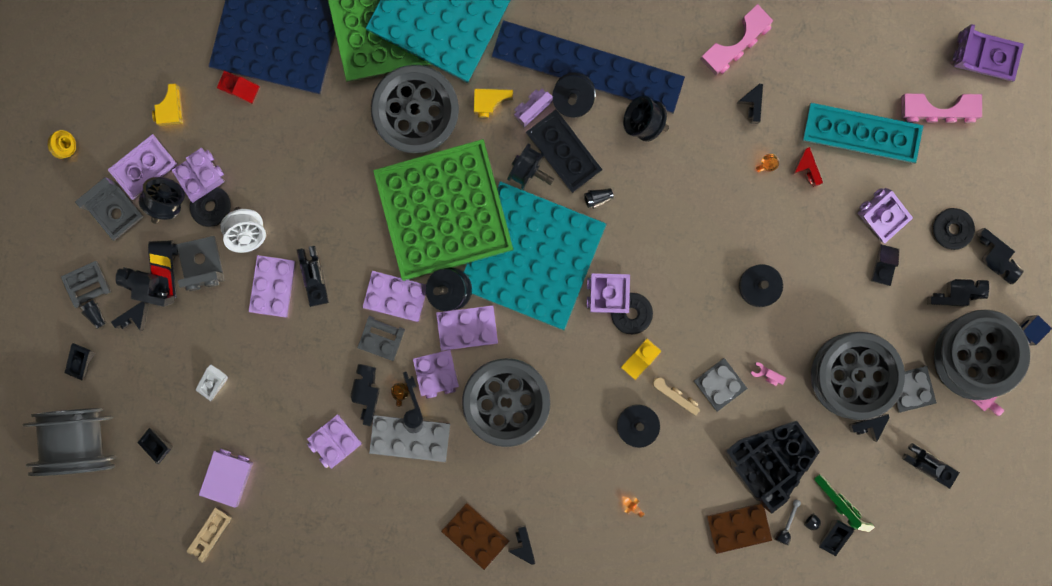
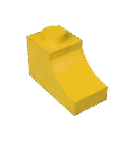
(488, 99)
(169, 110)
(641, 359)

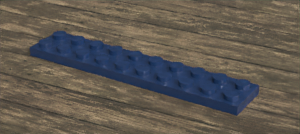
(607, 71)

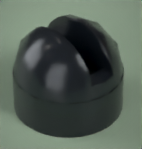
(812, 522)

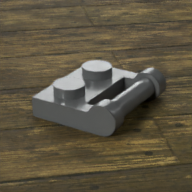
(83, 278)
(380, 345)

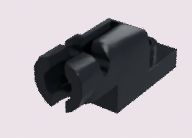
(999, 256)
(313, 277)
(143, 287)
(960, 292)
(365, 393)
(931, 466)

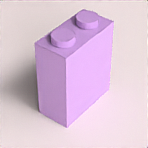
(226, 478)

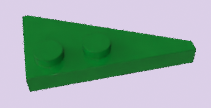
(843, 506)

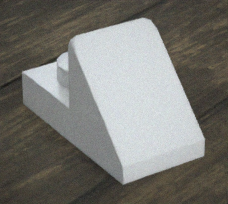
(211, 382)

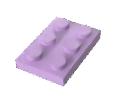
(140, 164)
(272, 286)
(394, 296)
(467, 328)

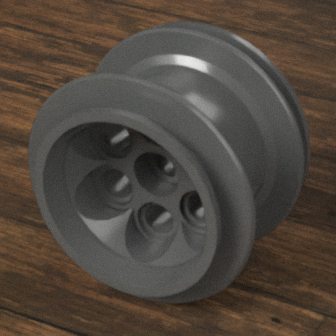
(442, 96)
(1007, 338)
(884, 359)
(481, 420)
(69, 442)

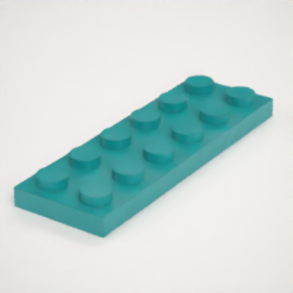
(863, 133)

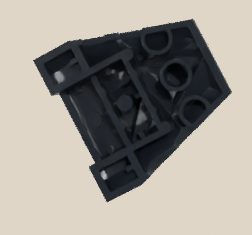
(773, 462)

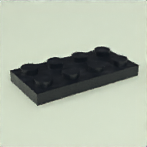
(564, 151)

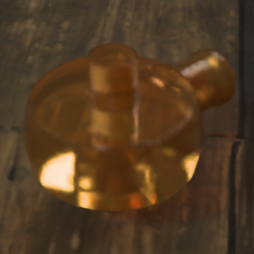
(769, 163)
(399, 392)
(632, 506)

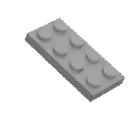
(392, 439)

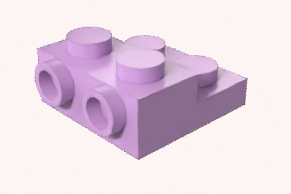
(538, 102)
(198, 174)
(884, 214)
(609, 293)
(436, 374)
(333, 442)

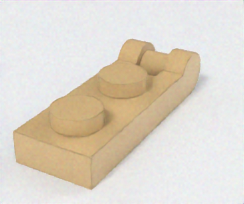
(674, 394)
(209, 534)

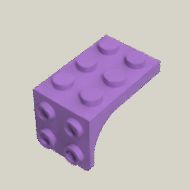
(987, 54)

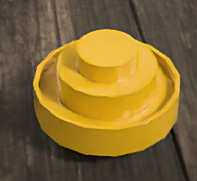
(61, 144)

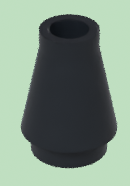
(595, 198)
(93, 313)

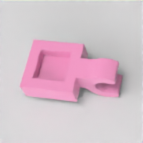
(772, 377)
(989, 403)

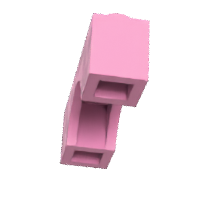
(720, 56)
(916, 107)

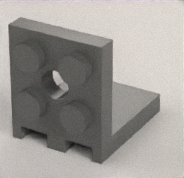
(101, 202)
(195, 274)

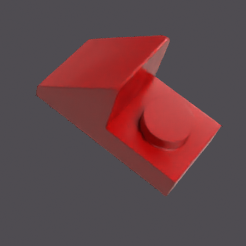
(238, 87)
(808, 163)

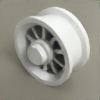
(242, 230)

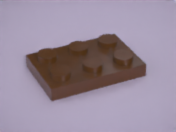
(739, 528)
(475, 536)

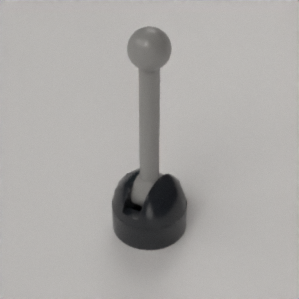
(784, 536)

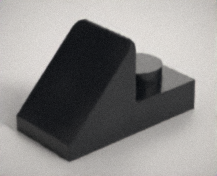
(754, 98)
(885, 265)
(137, 314)
(78, 361)
(875, 424)
(154, 445)
(836, 537)
(525, 551)

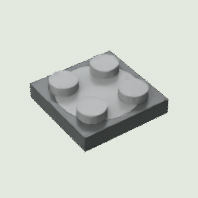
(720, 384)
(916, 390)

